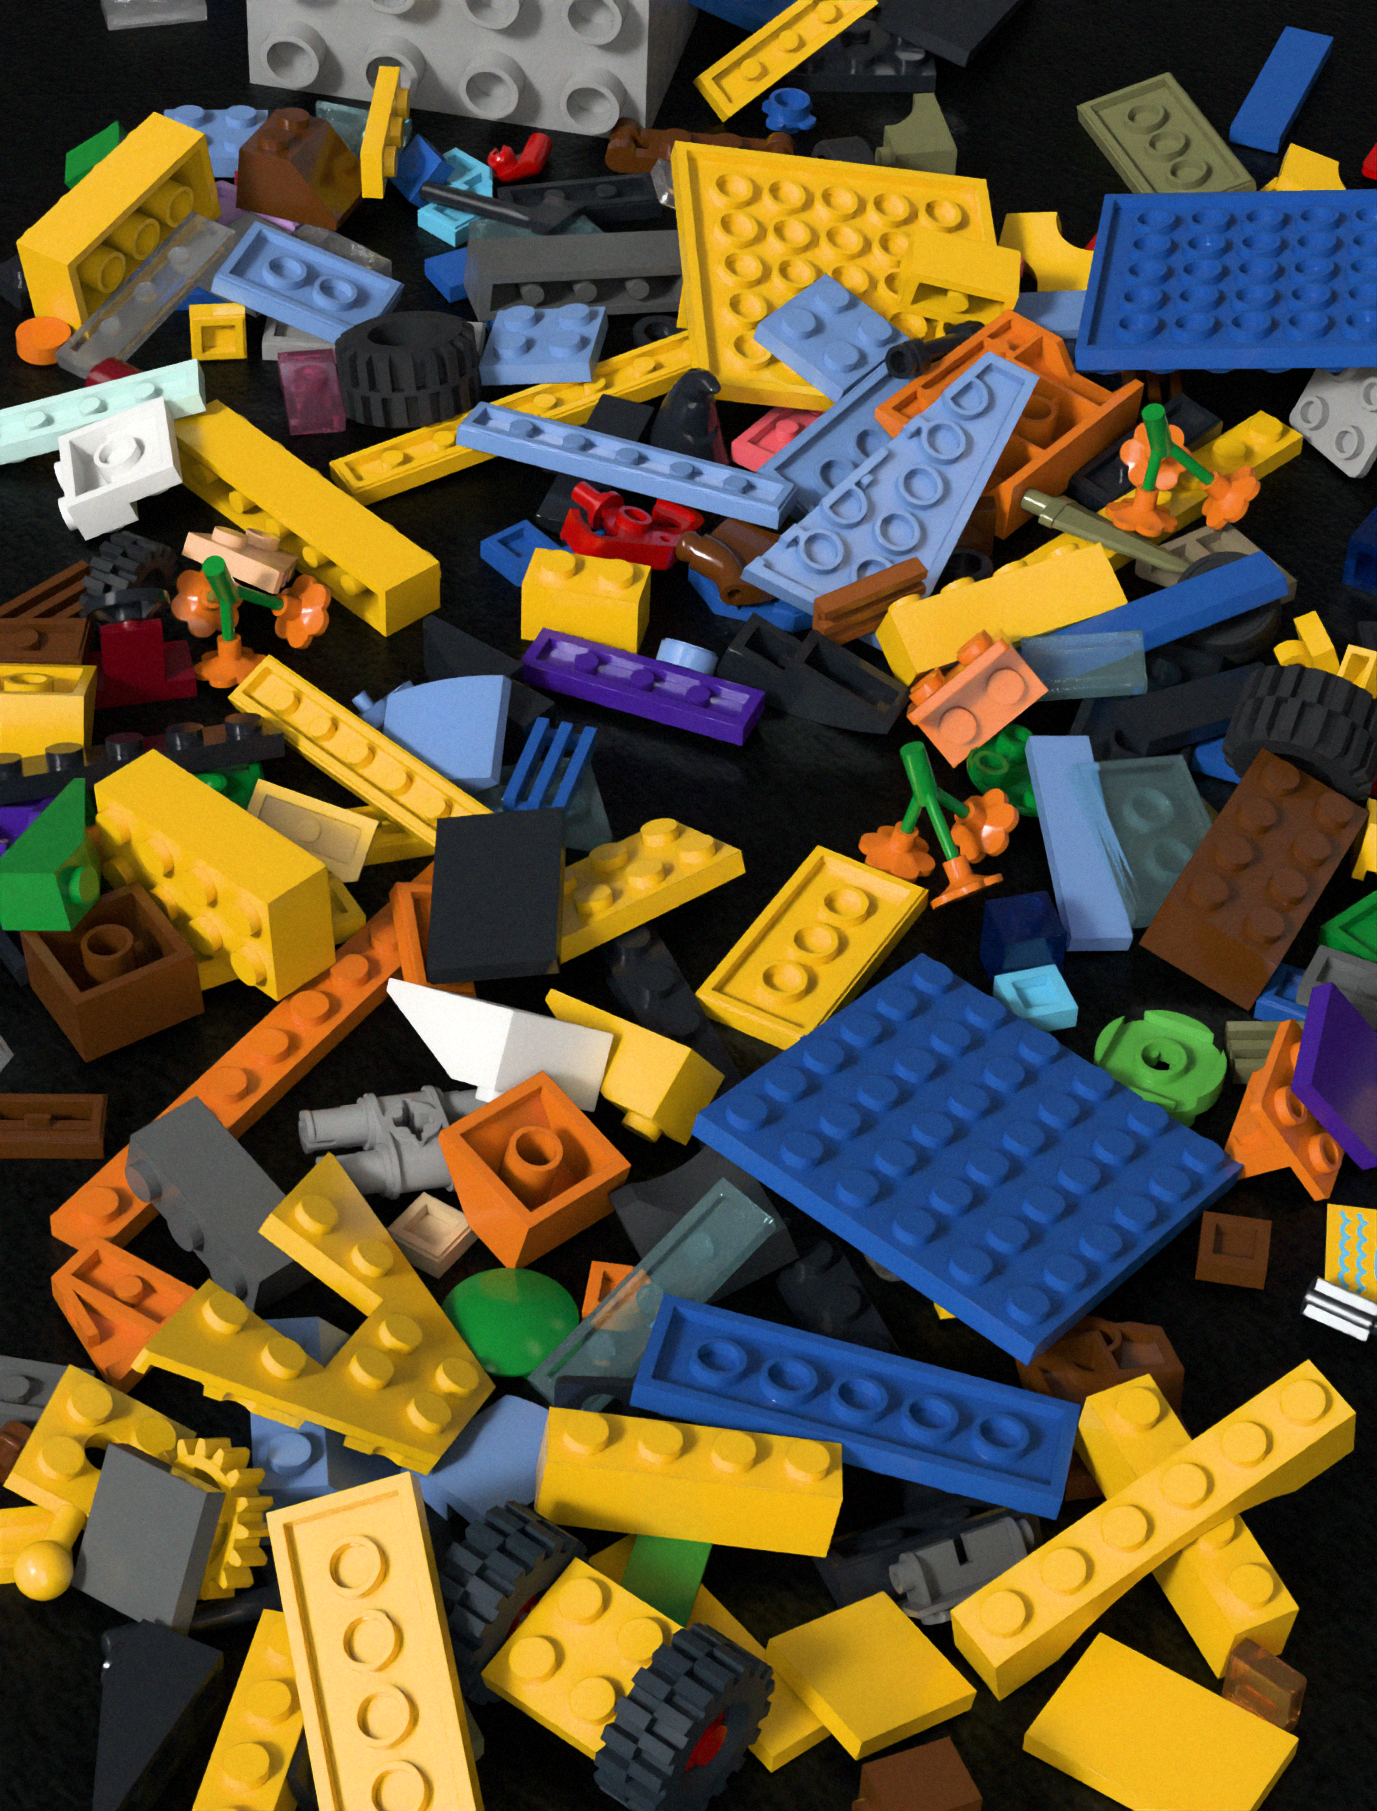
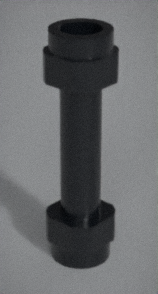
(917, 356)

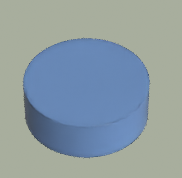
(687, 656)

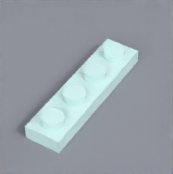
(36, 425)

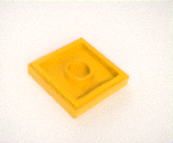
(869, 1675)

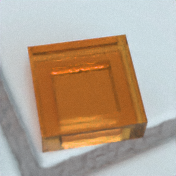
(1264, 1685)

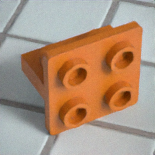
(974, 696)
(1277, 1128)

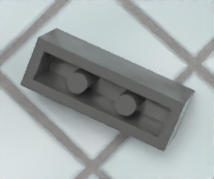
(214, 1202)

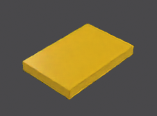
(1156, 1736)

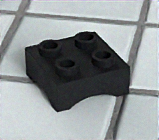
(657, 1205)

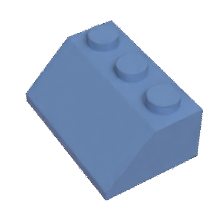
(312, 1459)

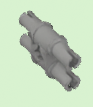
(396, 1135)

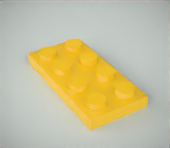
(639, 881)

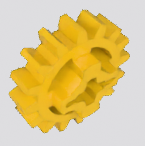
(241, 1516)

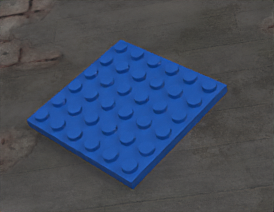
(1232, 282)
(970, 1155)

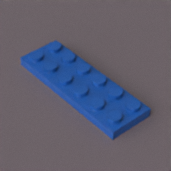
(882, 1407)

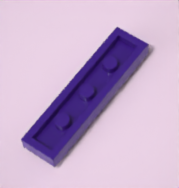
(643, 686)

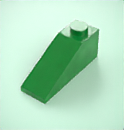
(54, 866)

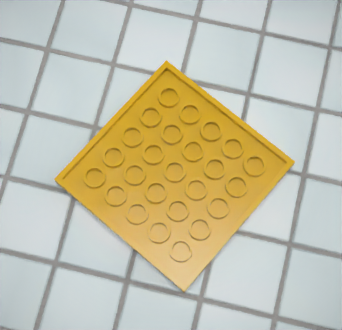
(773, 224)

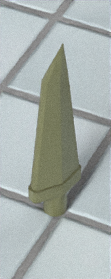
(1081, 522)

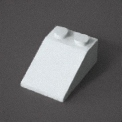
(503, 1044)

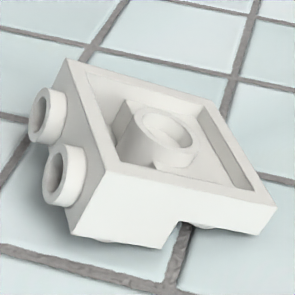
(115, 465)

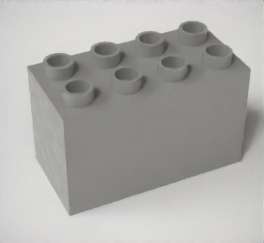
(493, 60)

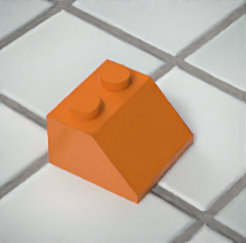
(531, 1170)

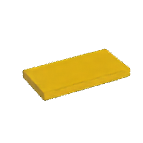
(811, 948)

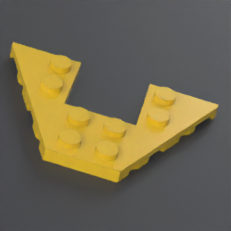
(395, 1385)

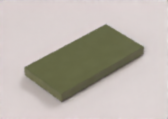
(1162, 140)

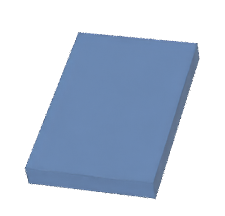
(303, 284)

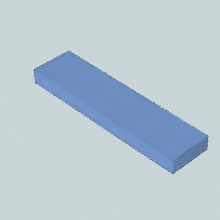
(1080, 879)

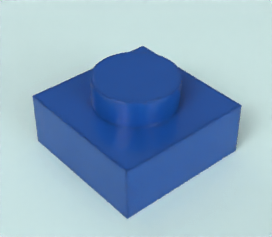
(418, 164)

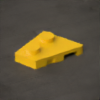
(322, 829)

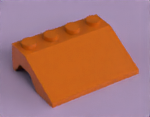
(1059, 428)

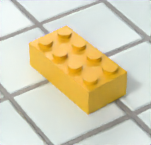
(116, 219)
(217, 873)

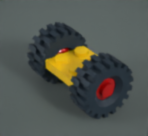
(599, 1666)

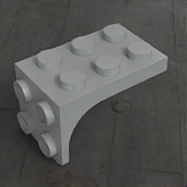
(1341, 417)

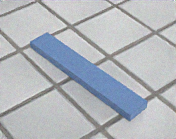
(628, 465)

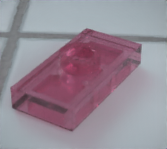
(311, 391)

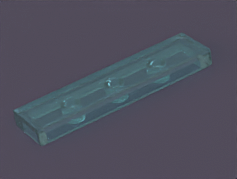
(685, 1264)

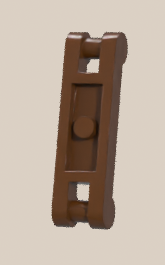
(638, 148)

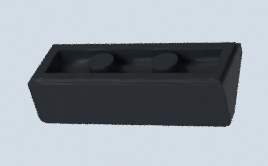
(861, 1559)

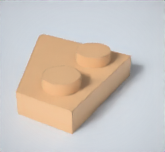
(249, 556)

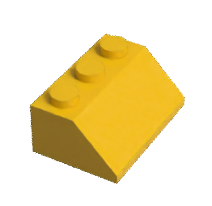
(45, 706)

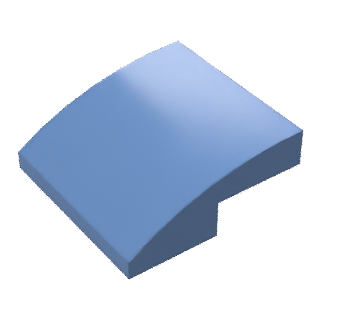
(453, 727)
(488, 1462)

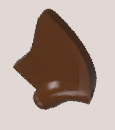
(725, 555)

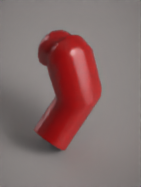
(511, 167)

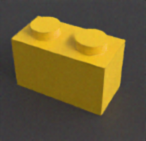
(957, 278)
(586, 598)

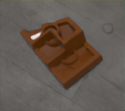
(1096, 1358)

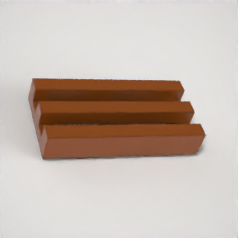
(864, 603)

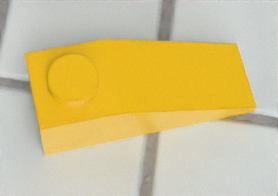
(646, 1074)

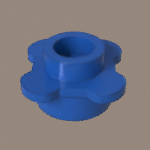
(789, 111)

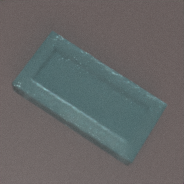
(1088, 664)

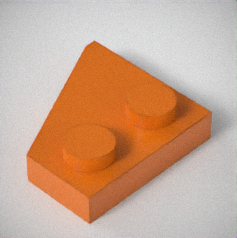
(116, 1306)

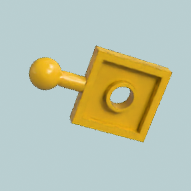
(63, 1481)

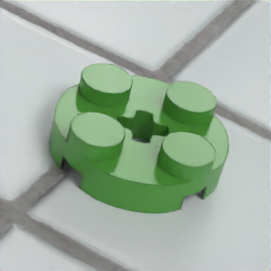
(1186, 1044)

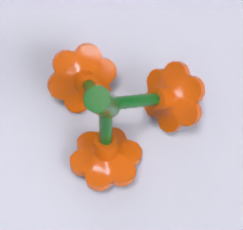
(1154, 465)
(210, 603)
(979, 831)

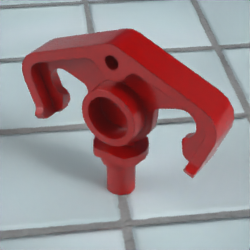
(628, 530)

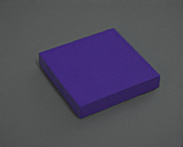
(1339, 1073)

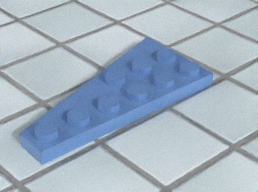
(905, 496)

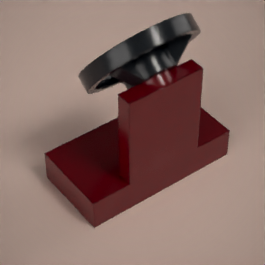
(133, 658)

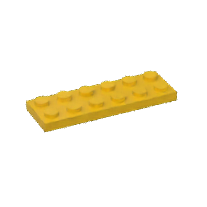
(373, 1651)

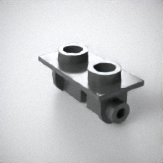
(938, 1581)

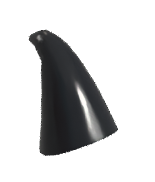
(690, 419)

